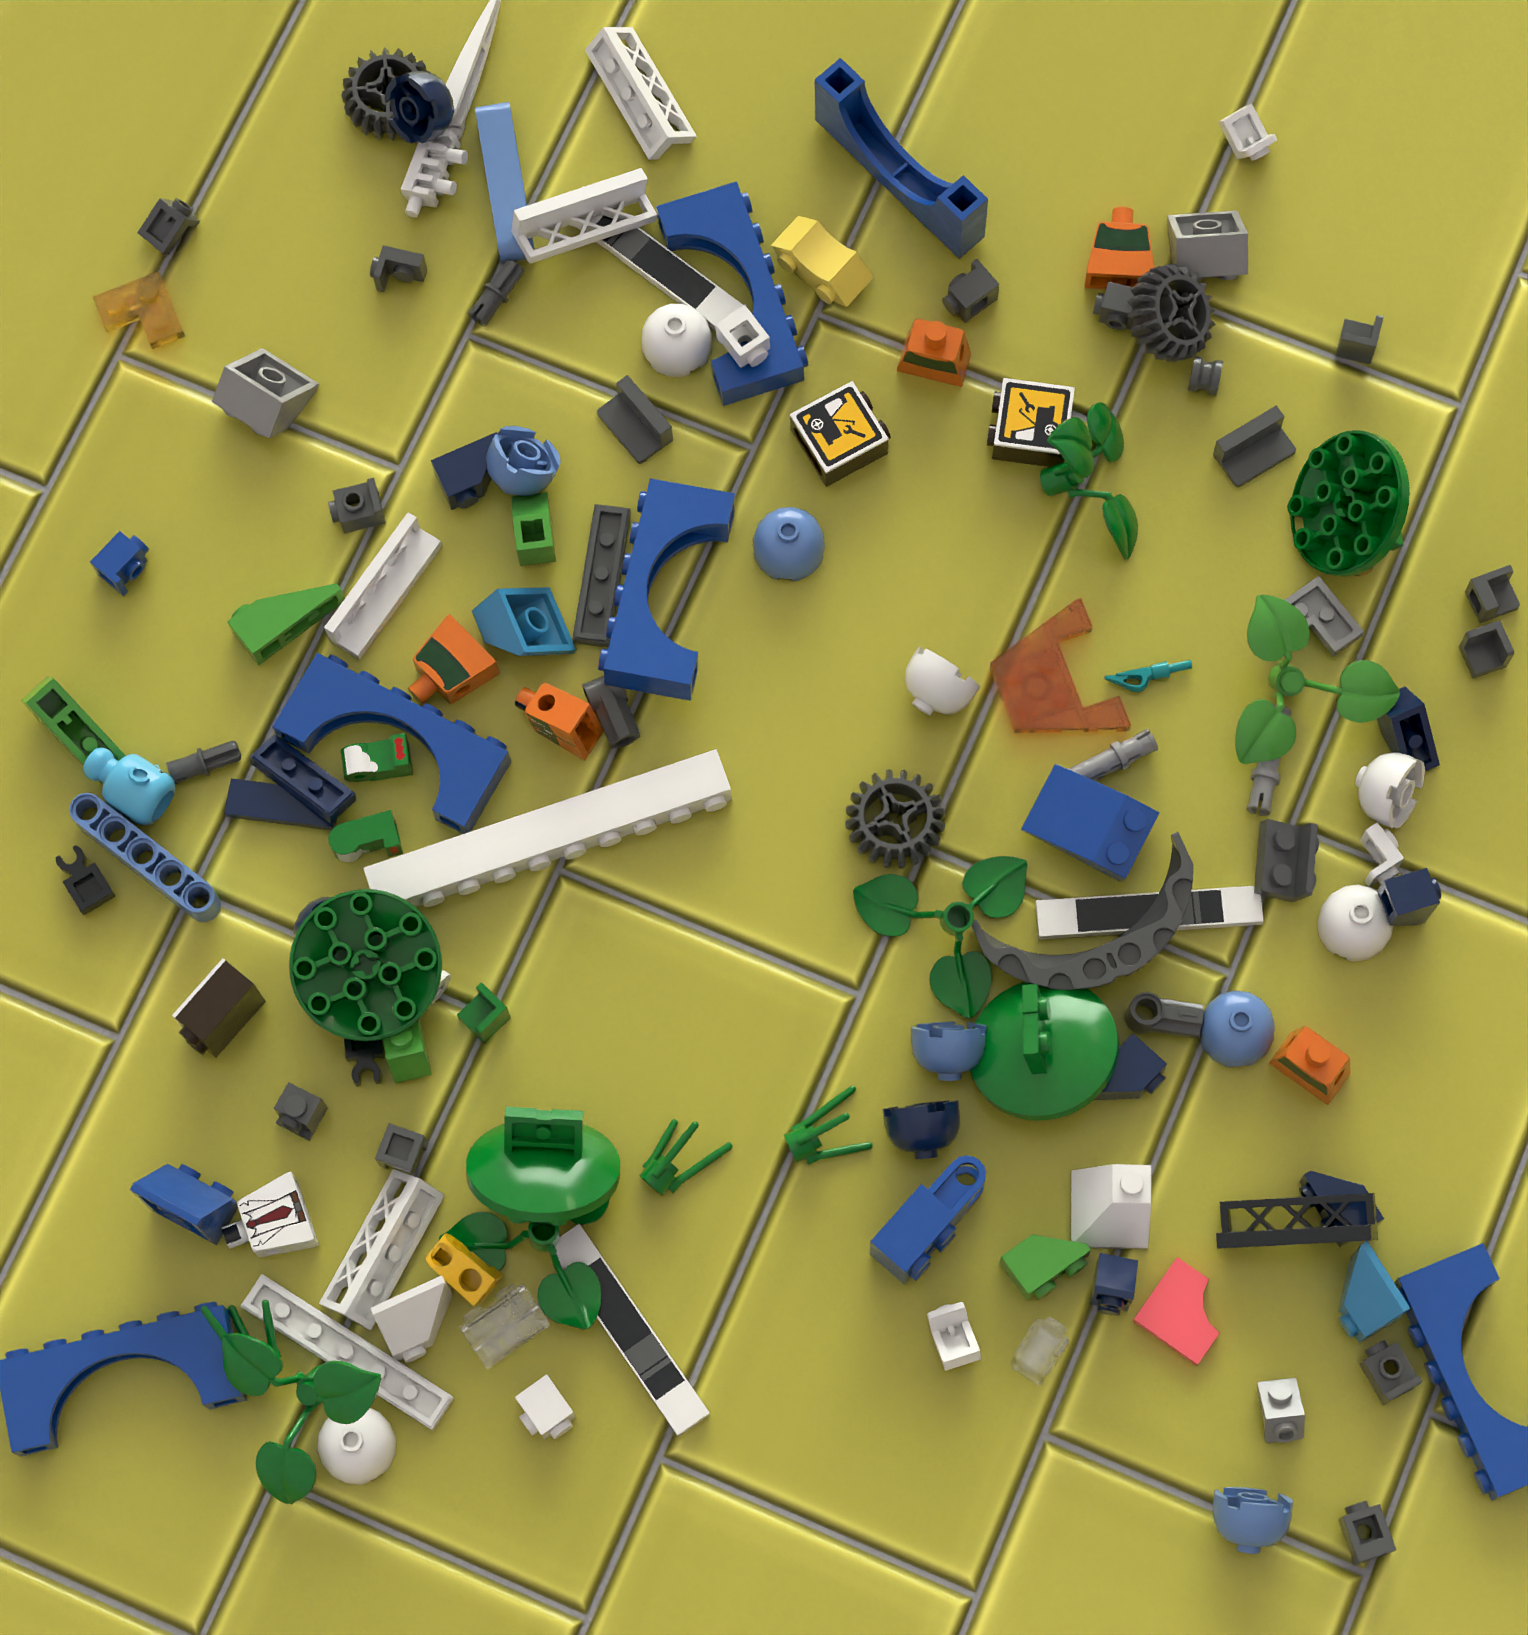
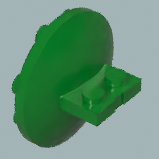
(1350, 503)
(365, 965)
(1045, 1051)
(543, 1166)

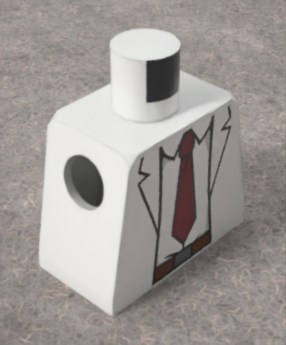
(273, 1219)

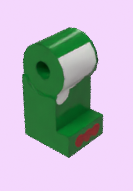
(377, 759)
(365, 835)

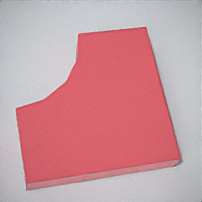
(1177, 1314)

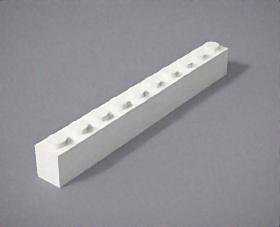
(554, 832)

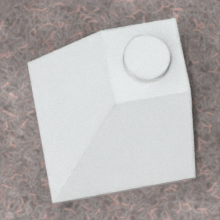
(1111, 1206)
(413, 1318)

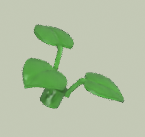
(1273, 633)

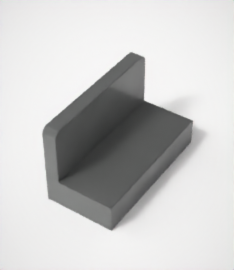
(635, 421)
(1254, 447)

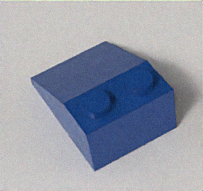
(1090, 822)
(187, 1201)

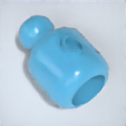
(131, 785)

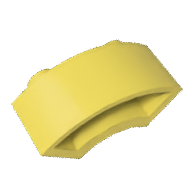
(821, 261)

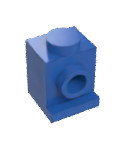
(120, 561)

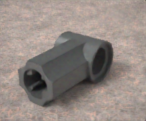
(613, 712)
(1168, 1016)

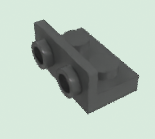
(1286, 860)

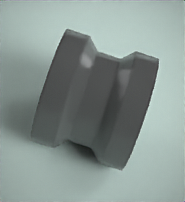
(1205, 375)

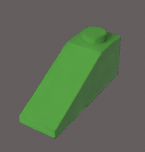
(278, 620)
(67, 721)

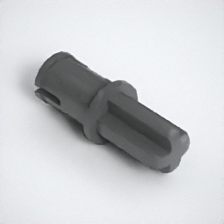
(496, 292)
(203, 761)

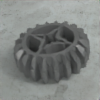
(368, 88)
(1171, 313)
(881, 826)

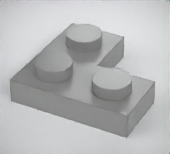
(1326, 616)

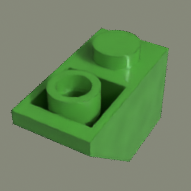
(533, 529)
(407, 1054)
(1042, 1260)

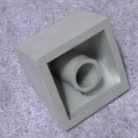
(1209, 244)
(263, 392)

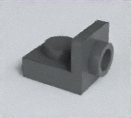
(167, 224)
(397, 262)

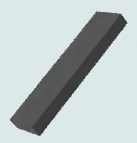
(601, 574)

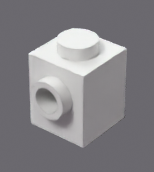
(545, 1409)

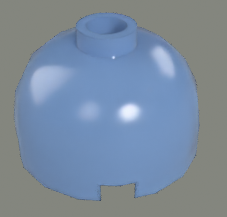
(521, 462)
(788, 544)
(1237, 1029)
(948, 1047)
(1251, 1518)

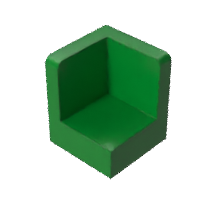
(484, 1014)

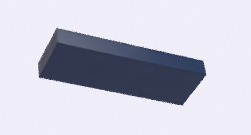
(302, 778)
(270, 804)

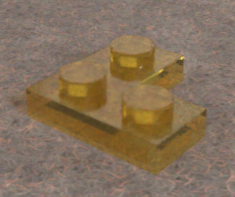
(143, 301)

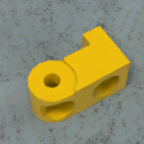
(463, 1269)

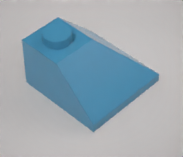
(523, 622)
(1369, 1296)

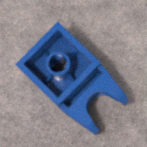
(927, 1221)

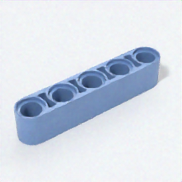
(502, 174)
(137, 842)

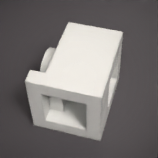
(742, 327)

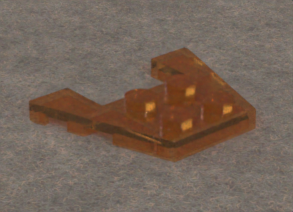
(1040, 687)

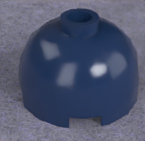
(419, 106)
(923, 1127)

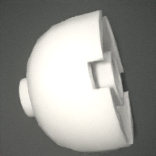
(676, 340)
(937, 684)
(1388, 787)
(1354, 923)
(357, 1450)

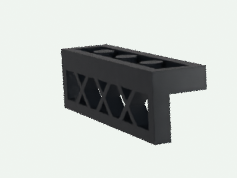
(1291, 1236)

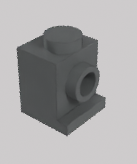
(971, 292)
(1114, 307)
(365, 514)
(299, 1111)
(1389, 1386)
(1380, 1539)

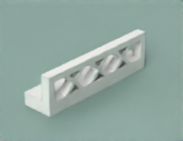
(635, 91)
(577, 210)
(382, 587)
(386, 1250)

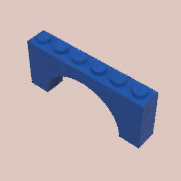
(949, 210)
(721, 225)
(670, 521)
(337, 697)
(1438, 1305)
(40, 1382)

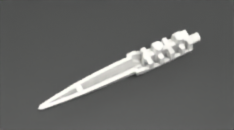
(427, 170)

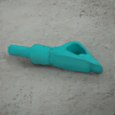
(1145, 674)

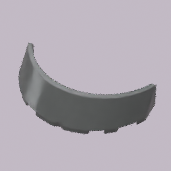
(1113, 959)

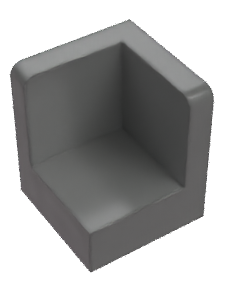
(1359, 340)
(1492, 594)
(1486, 649)
(400, 1148)

